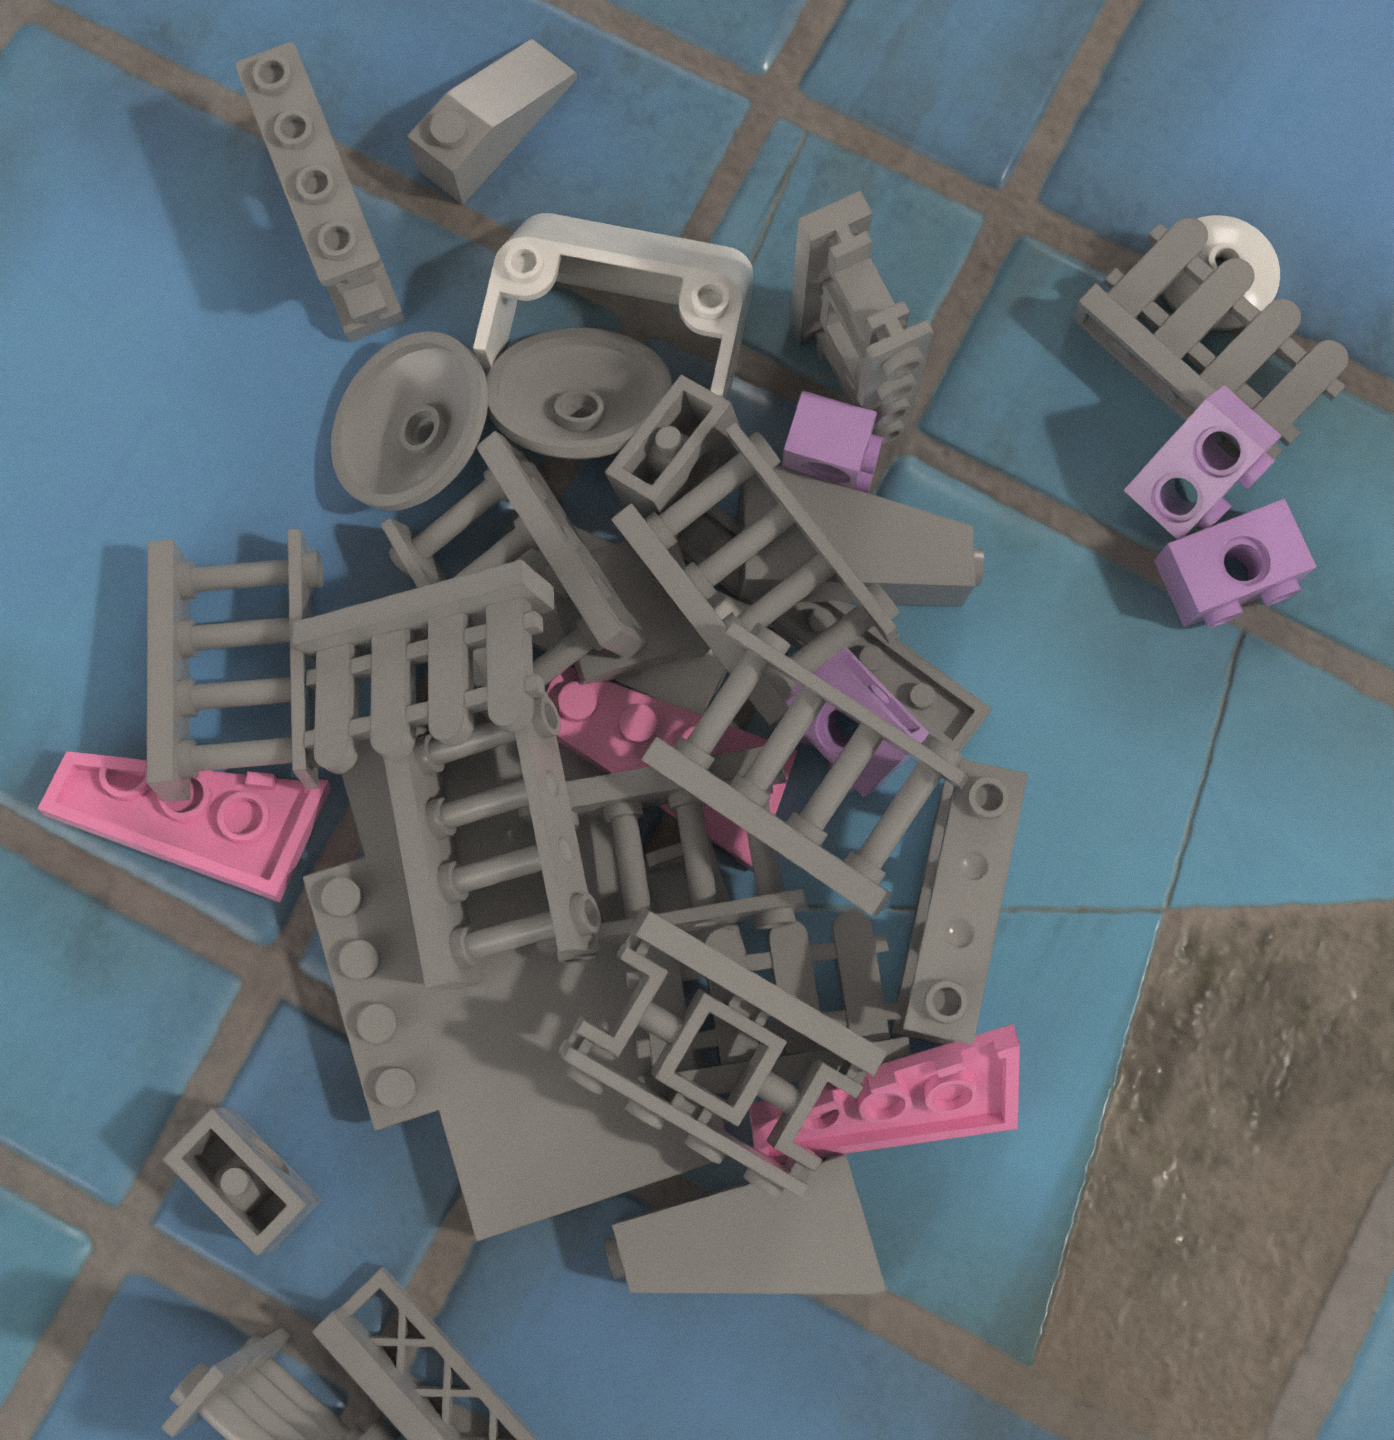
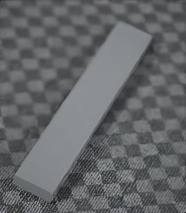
(925, 691)

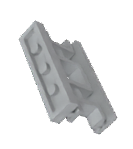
(319, 191)
(853, 317)
(746, 1008)

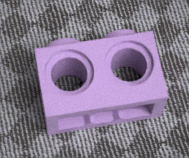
(833, 442)
(1195, 457)

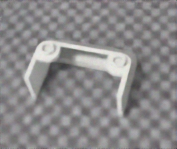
(702, 278)

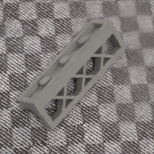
(387, 1379)

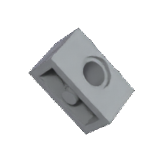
(673, 448)
(242, 1180)

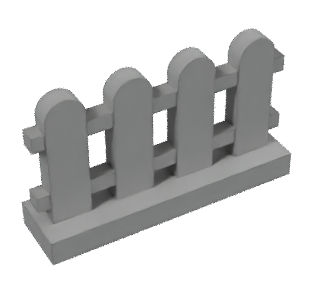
(1158, 356)
(419, 626)
(791, 970)

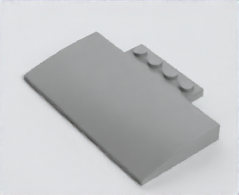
(489, 1052)

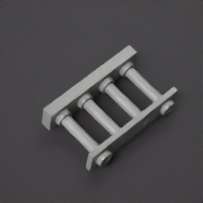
(539, 526)
(695, 584)
(177, 638)
(622, 801)
(803, 834)
(440, 885)
(959, 906)
(260, 1400)

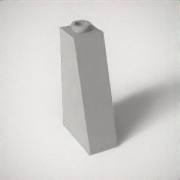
(900, 547)
(752, 1241)

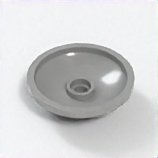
(575, 392)
(409, 421)

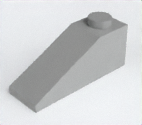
(487, 118)

